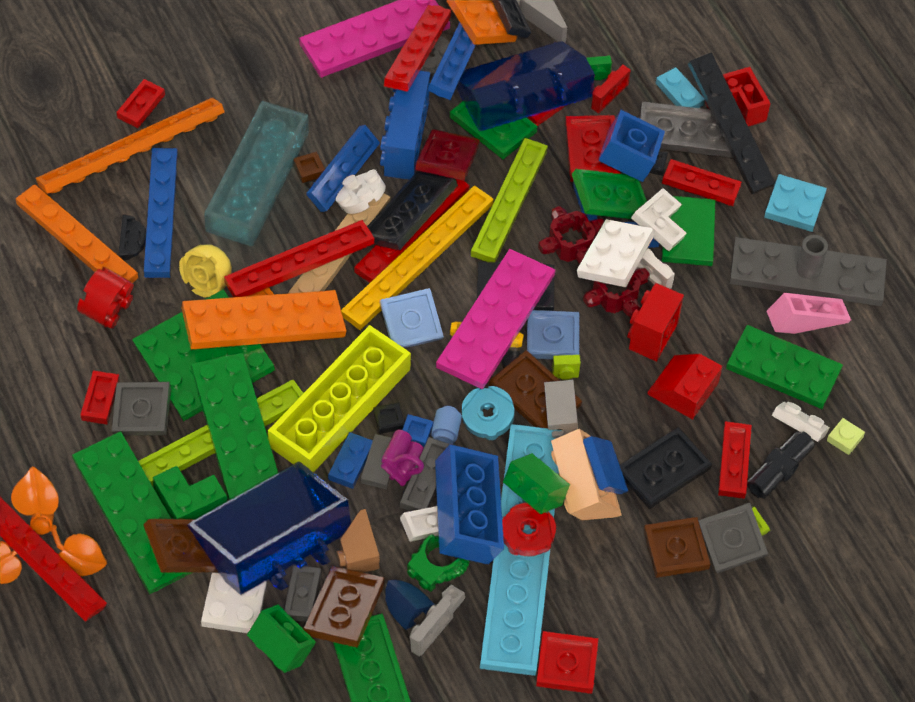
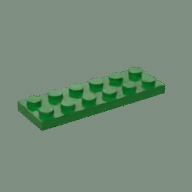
(234, 423)
(127, 503)

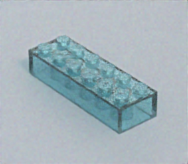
(256, 173)

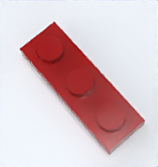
(701, 182)
(734, 460)

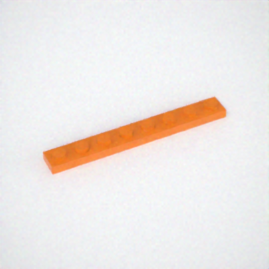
(122, 149)

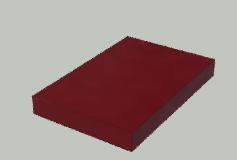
(447, 154)

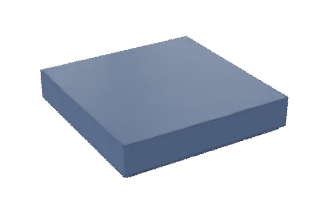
(552, 333)

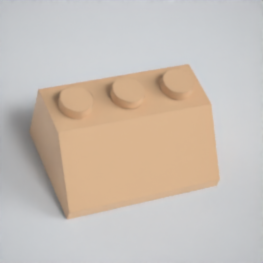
(583, 496)

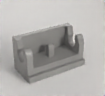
(561, 407)

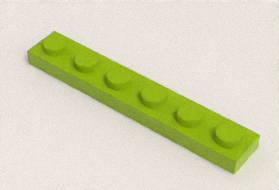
(509, 201)

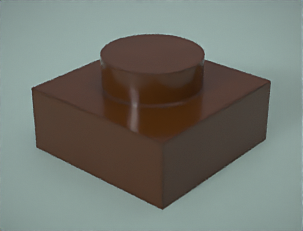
(308, 167)

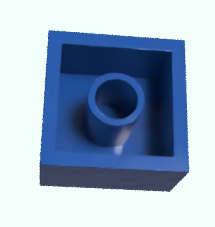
(631, 145)

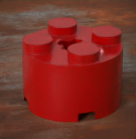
(105, 297)

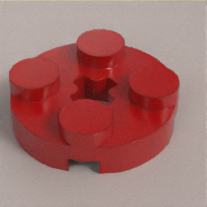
(528, 544)

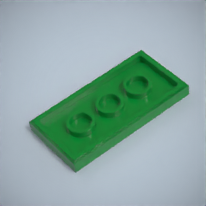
(372, 668)

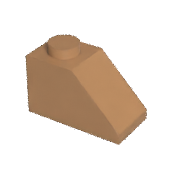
(358, 546)

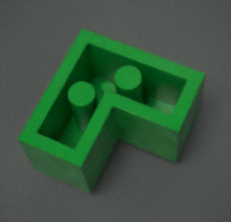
(185, 500)

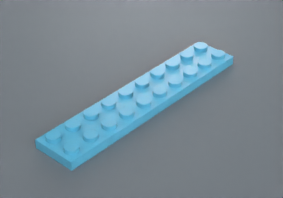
(517, 580)

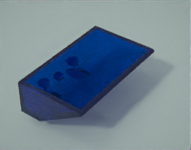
(525, 84)
(273, 528)

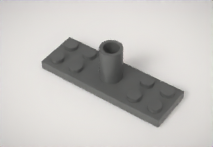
(808, 270)

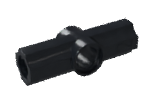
(780, 464)

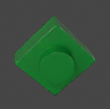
(600, 66)

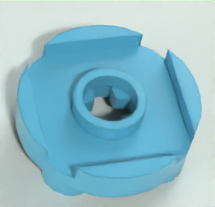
(488, 426)

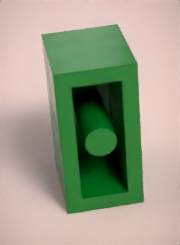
(536, 483)
(281, 638)

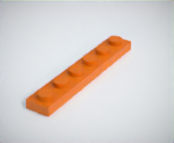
(72, 233)

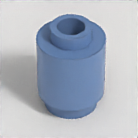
(446, 424)

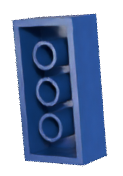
(405, 128)
(469, 504)

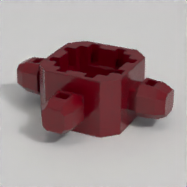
(561, 224)
(616, 303)

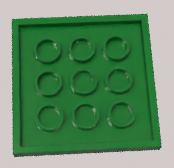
(170, 360)

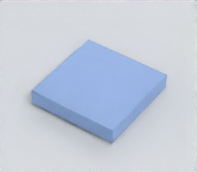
(411, 318)

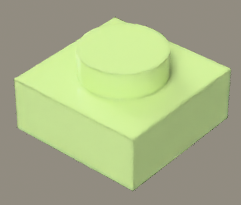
(845, 436)

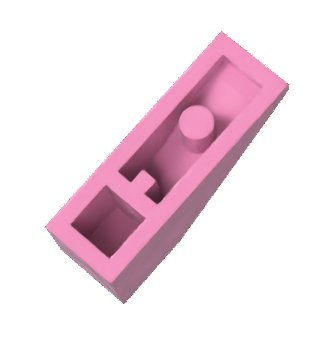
(805, 313)

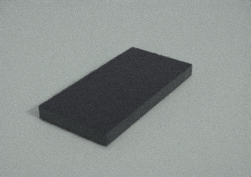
(410, 209)

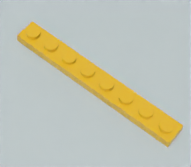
(417, 257)

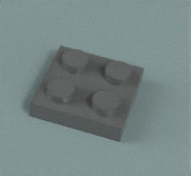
(141, 408)
(733, 538)

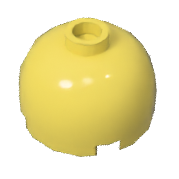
(205, 269)

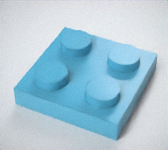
(795, 203)

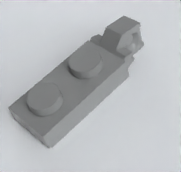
(436, 620)

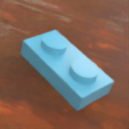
(679, 89)

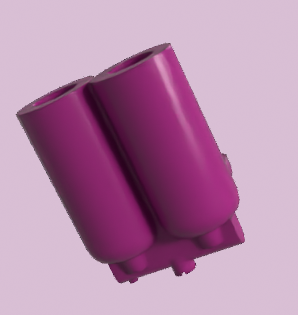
(402, 457)

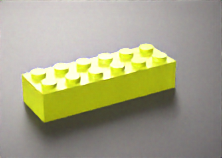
(339, 399)

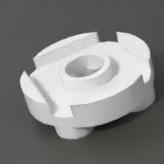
(360, 191)

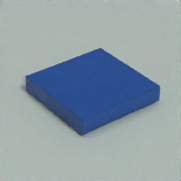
(605, 465)

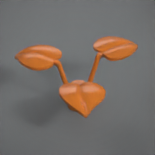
(39, 498)

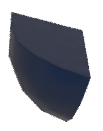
(406, 602)

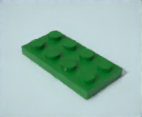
(784, 366)

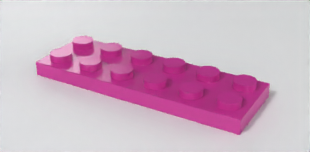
(363, 36)
(495, 319)

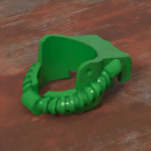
(429, 574)

